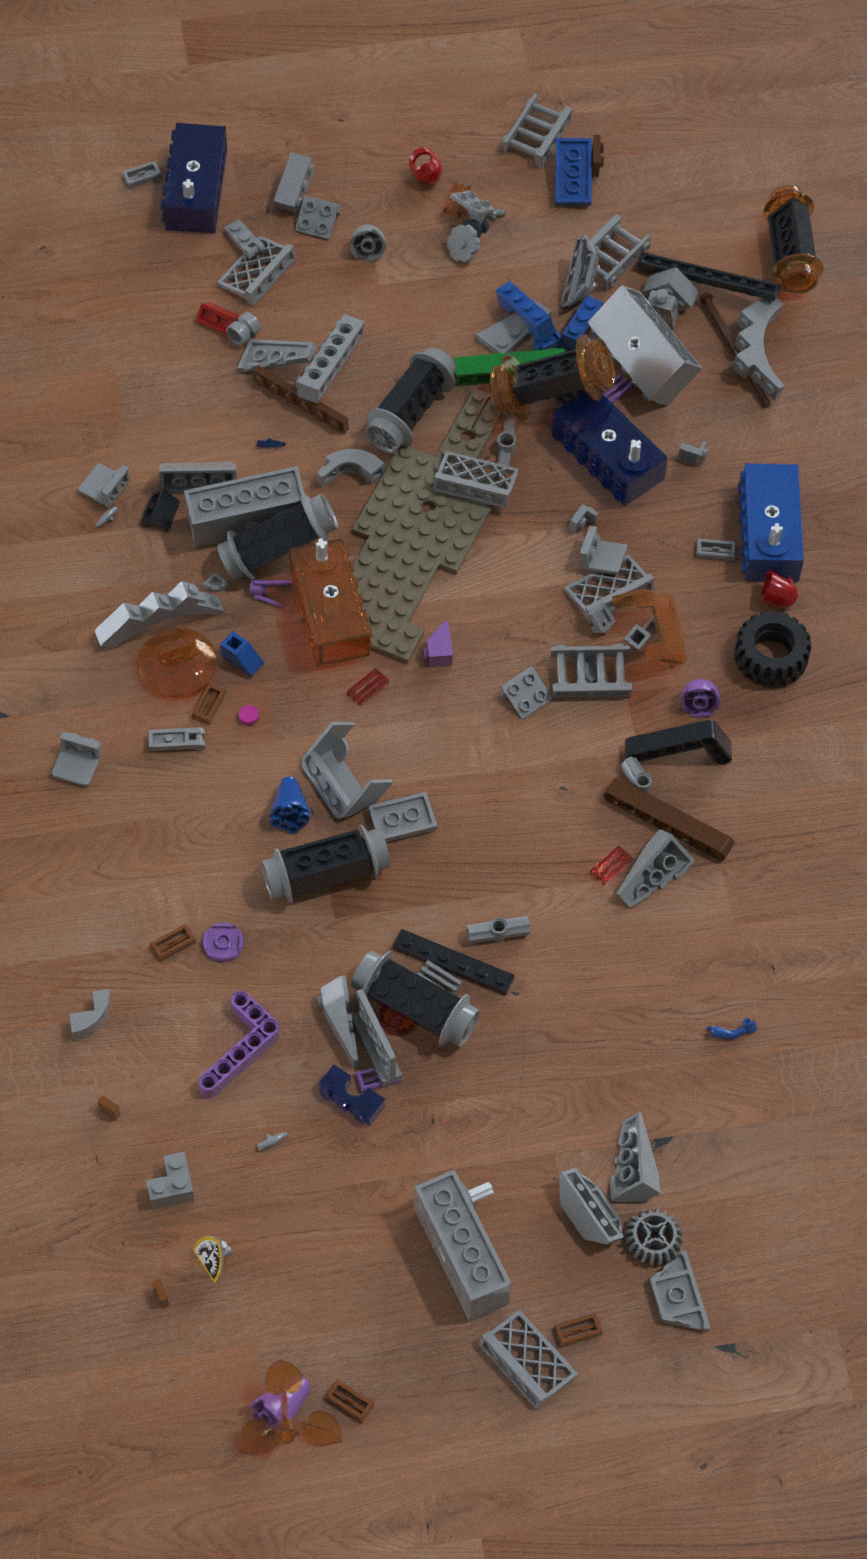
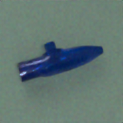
(269, 443)

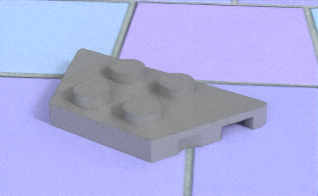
(678, 1295)

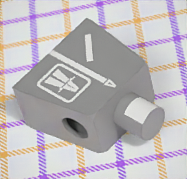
(665, 306)

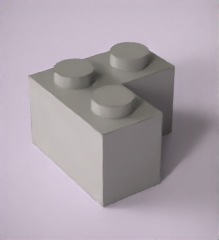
(675, 284)
(174, 1187)

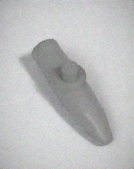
(493, 215)
(107, 516)
(271, 1140)

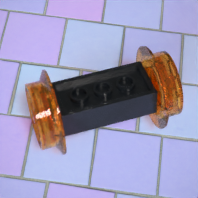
(520, 385)

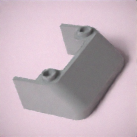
(332, 776)

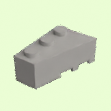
(294, 182)

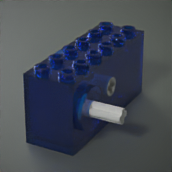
(609, 446)

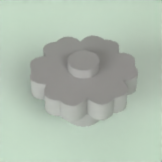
(463, 243)

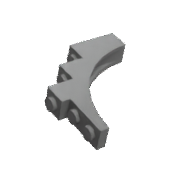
(752, 358)
(157, 607)

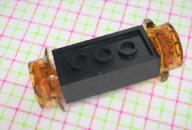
(792, 239)

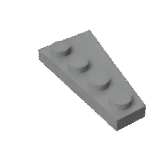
(506, 334)
(275, 354)

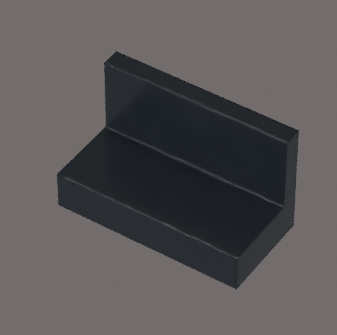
(160, 510)

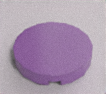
(223, 942)

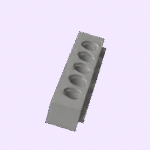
(330, 358)

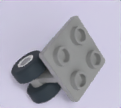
(476, 208)

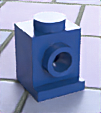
(552, 341)

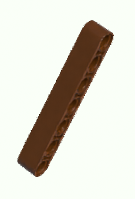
(669, 819)

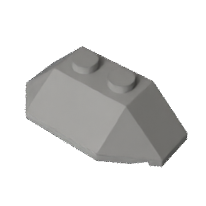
(581, 272)
(588, 1208)

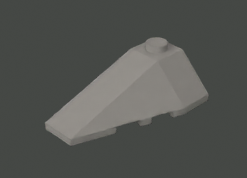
(336, 1008)

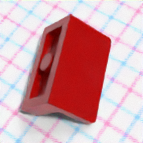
(216, 316)

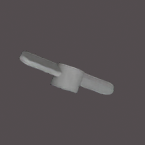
(507, 436)

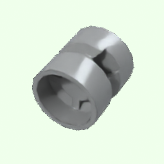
(243, 329)

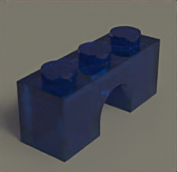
(363, 1107)

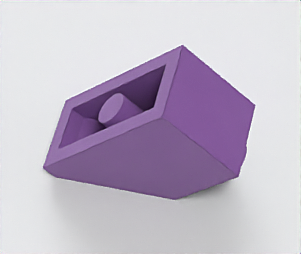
(439, 647)

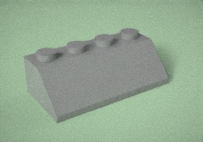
(189, 475)

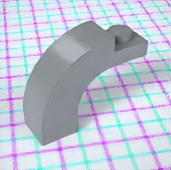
(350, 461)

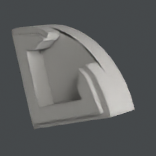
(215, 583)

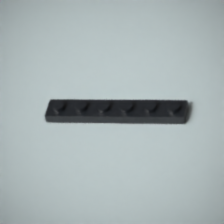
(454, 961)

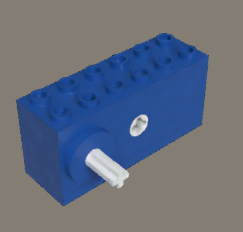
(770, 521)

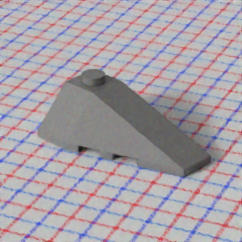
(657, 864)
(636, 1171)

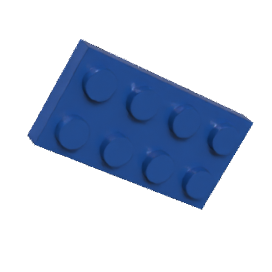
(573, 171)

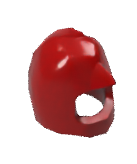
(430, 171)
(778, 591)

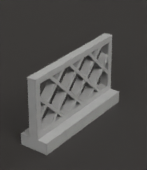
(268, 274)
(472, 489)
(645, 582)
(375, 1041)
(511, 1366)

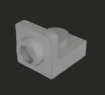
(693, 455)
(581, 517)
(601, 618)

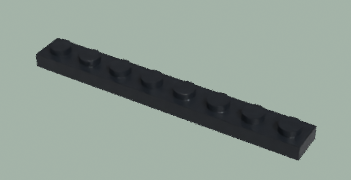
(711, 276)

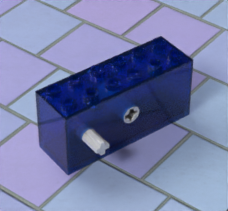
(194, 178)

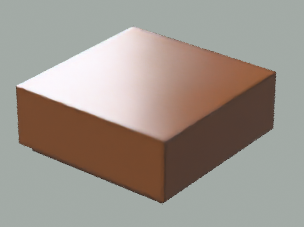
(109, 1107)
(160, 1293)

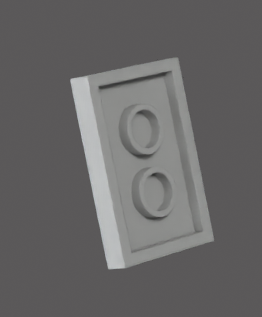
(403, 817)

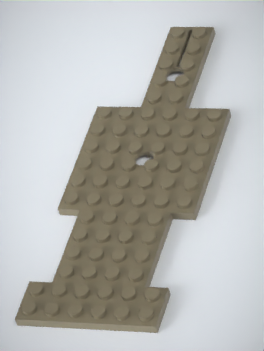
(410, 544)

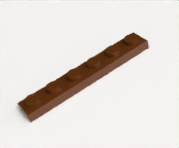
(289, 392)

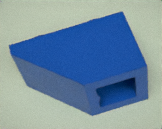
(241, 654)

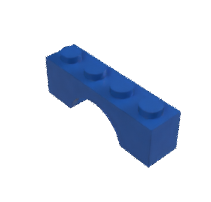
(534, 317)

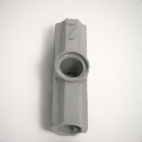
(511, 928)

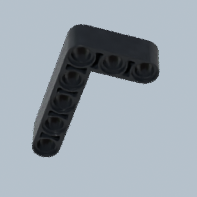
(681, 739)

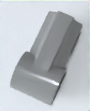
(636, 774)

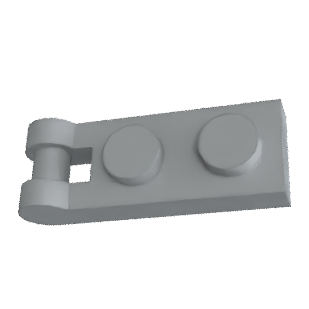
(244, 239)
(176, 739)

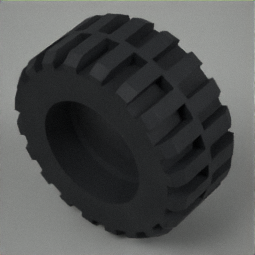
(775, 628)

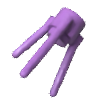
(260, 587)

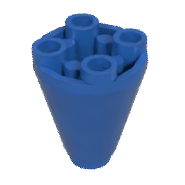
(289, 807)

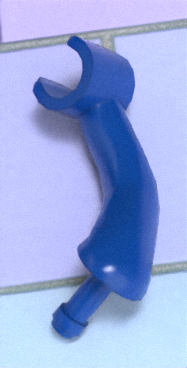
(718, 1032)

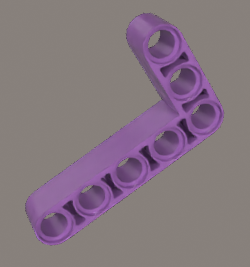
(243, 1047)

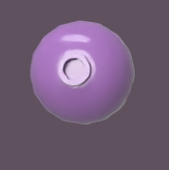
(700, 698)

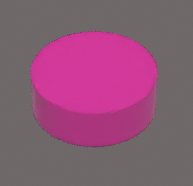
(248, 715)

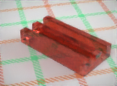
(358, 697)
(600, 876)

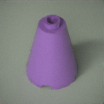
(270, 1406)

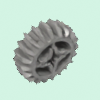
(665, 1249)

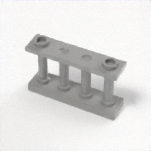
(547, 142)
(603, 238)
(582, 688)

